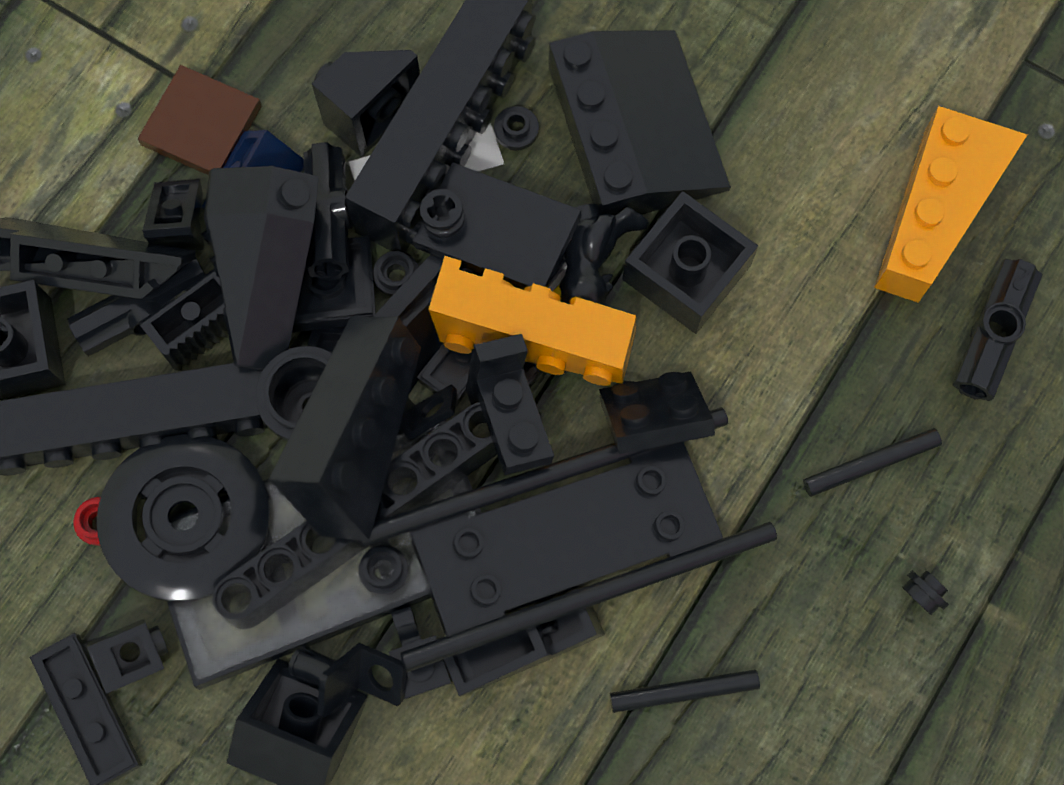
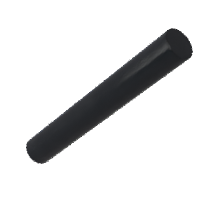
(872, 462)
(684, 691)

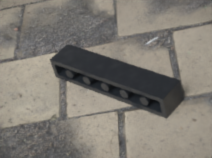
(127, 416)

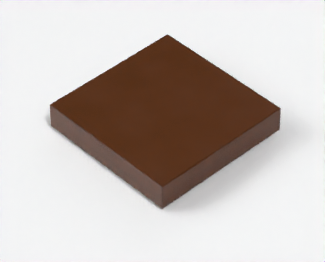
(199, 120)

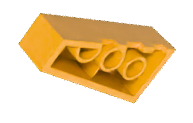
(946, 189)
(558, 335)

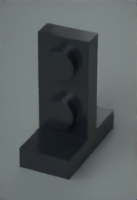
(508, 405)

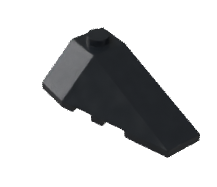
(260, 246)

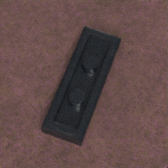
(85, 711)

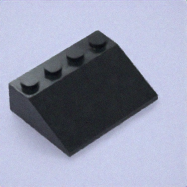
(635, 119)

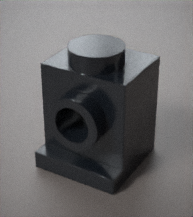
(113, 668)

